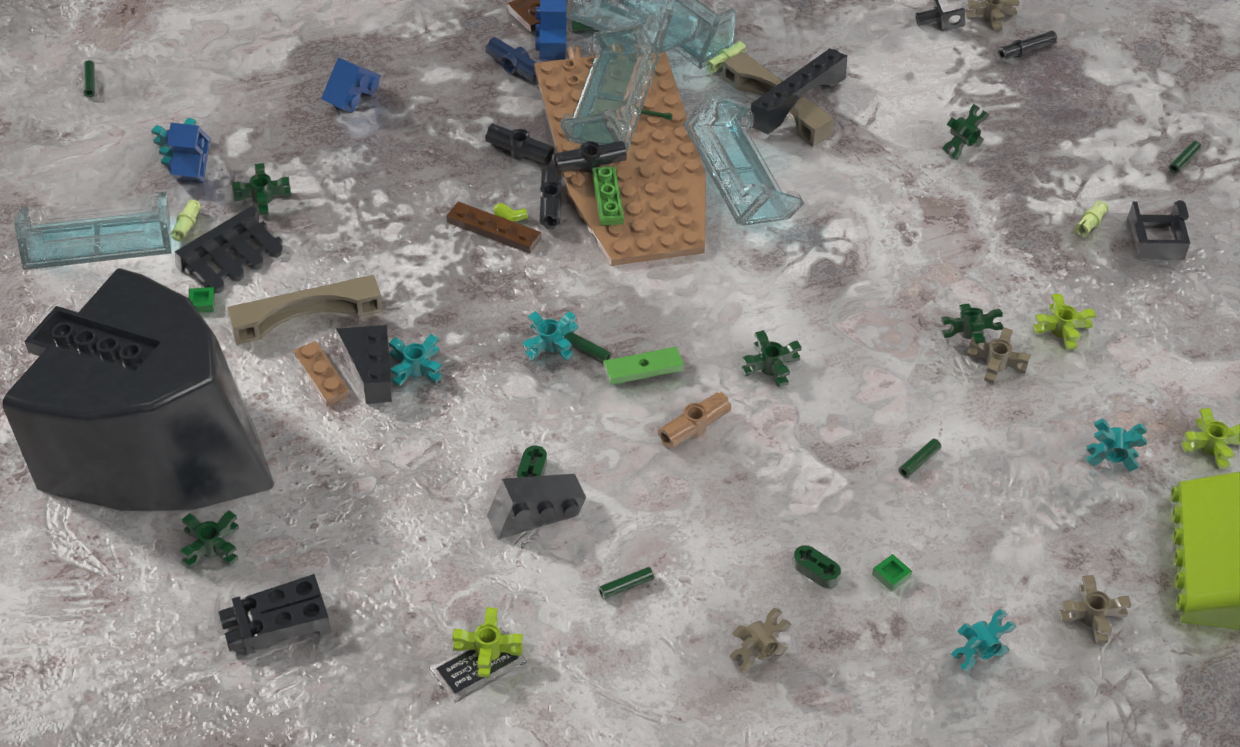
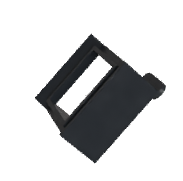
(1161, 249)

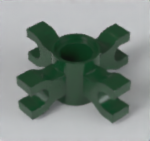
(965, 131)
(261, 189)
(972, 323)
(771, 358)
(209, 539)

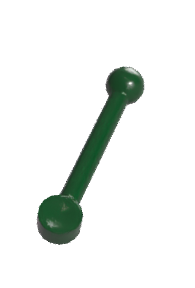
(668, 116)

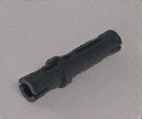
(1020, 47)

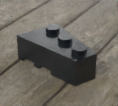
(368, 359)
(534, 502)

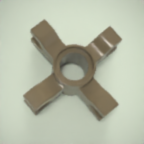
(992, 10)
(999, 355)
(1095, 609)
(760, 640)

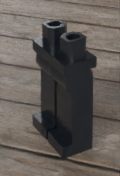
(275, 615)

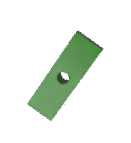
(607, 196)
(643, 365)

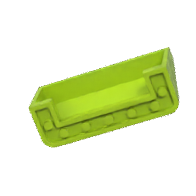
(1208, 550)

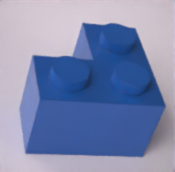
(551, 30)
(348, 83)
(190, 152)

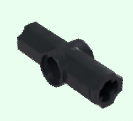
(520, 144)
(590, 156)
(550, 197)

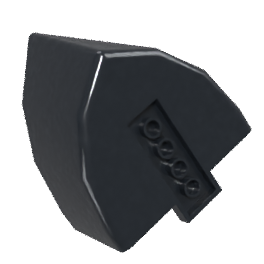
(134, 405)

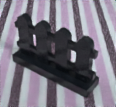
(221, 239)

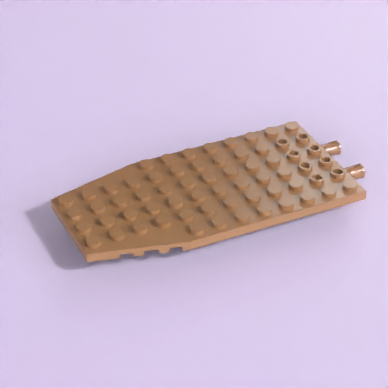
(658, 183)

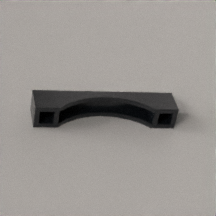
(775, 105)

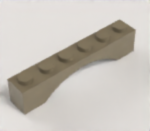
(748, 75)
(352, 297)

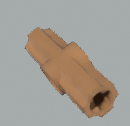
(694, 420)

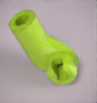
(508, 213)

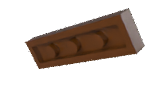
(493, 227)

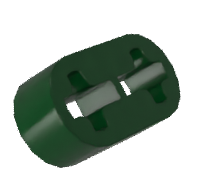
(527, 467)
(816, 566)

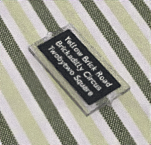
(459, 672)

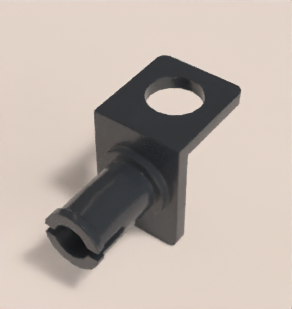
(940, 17)

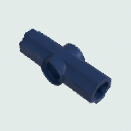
(512, 59)

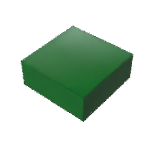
(203, 298)
(892, 572)

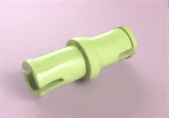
(717, 61)
(1091, 218)
(186, 220)

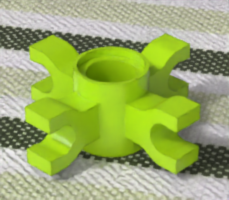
(1064, 321)
(1213, 438)
(489, 633)

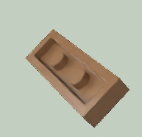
(321, 373)

